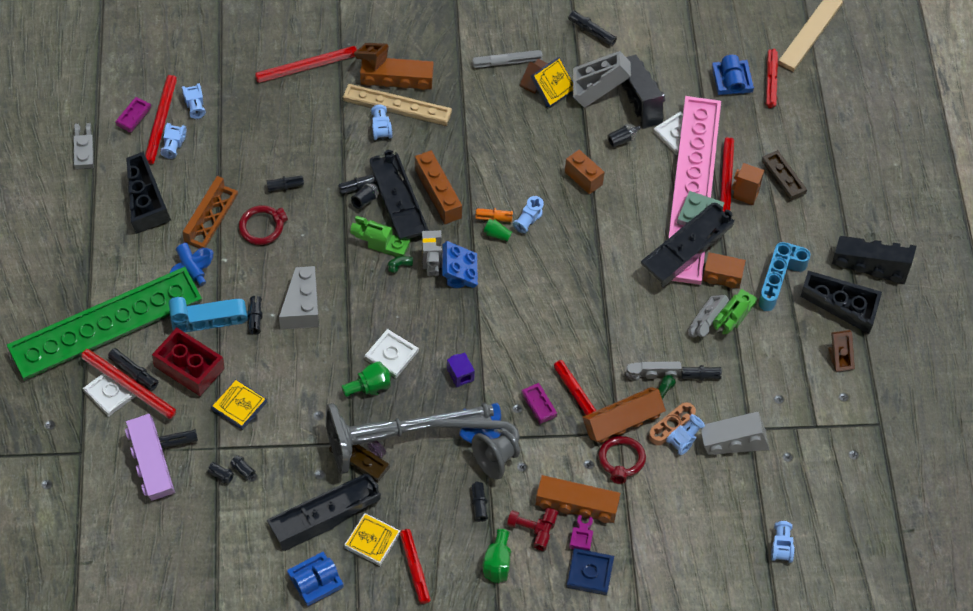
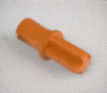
(499, 215)

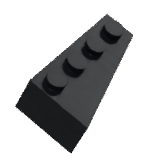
(644, 94)
(145, 198)
(875, 258)
(843, 299)

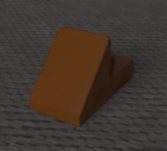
(373, 52)
(527, 82)
(842, 350)

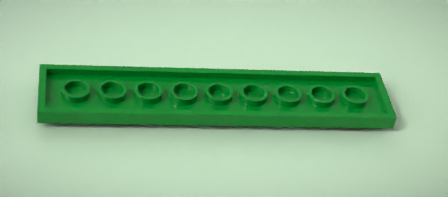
(101, 323)

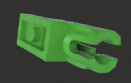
(379, 237)
(735, 311)

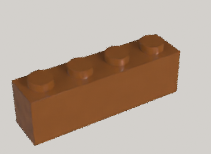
(398, 73)
(438, 187)
(624, 414)
(577, 499)

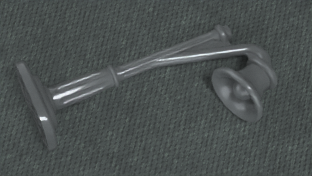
(489, 453)

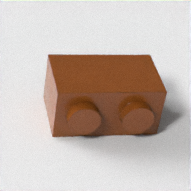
(584, 171)
(747, 183)
(724, 270)

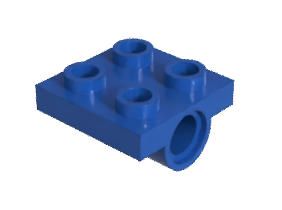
(732, 76)
(459, 266)
(315, 578)

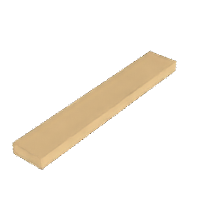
(809, 34)
(398, 104)

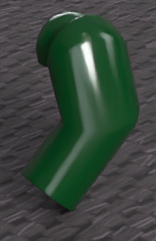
(399, 261)
(666, 383)

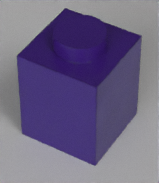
(460, 369)

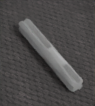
(510, 58)

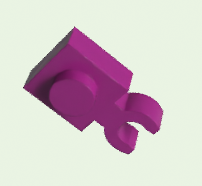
(582, 536)

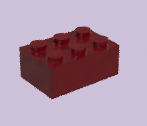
(188, 361)

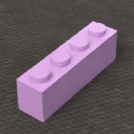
(150, 457)

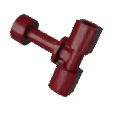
(541, 527)

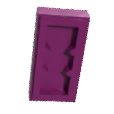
(133, 114)
(539, 403)

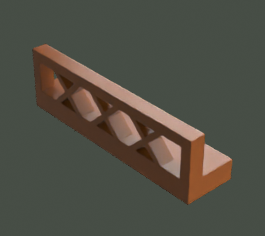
(205, 208)

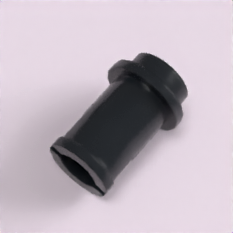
(242, 467)
(221, 473)

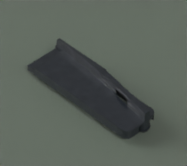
(398, 195)
(688, 243)
(323, 511)

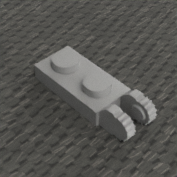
(83, 148)
(706, 315)
(653, 370)

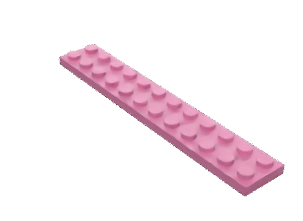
(695, 166)

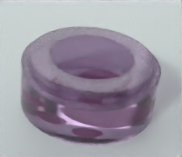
(377, 449)

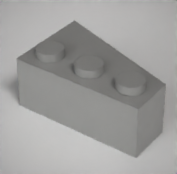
(599, 77)
(300, 303)
(735, 435)

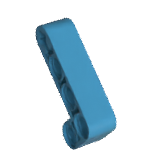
(777, 271)
(206, 315)

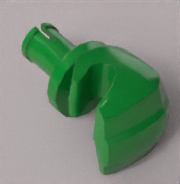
(369, 380)
(497, 558)

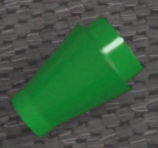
(497, 230)

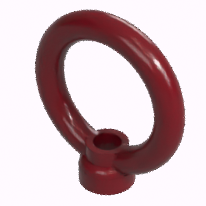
(278, 215)
(619, 473)

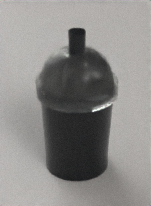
(623, 135)
(365, 195)

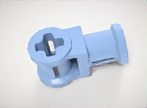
(194, 100)
(380, 123)
(173, 138)
(530, 214)
(683, 436)
(782, 544)

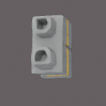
(431, 252)

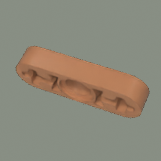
(674, 415)

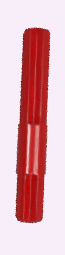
(771, 83)
(574, 387)
(415, 566)

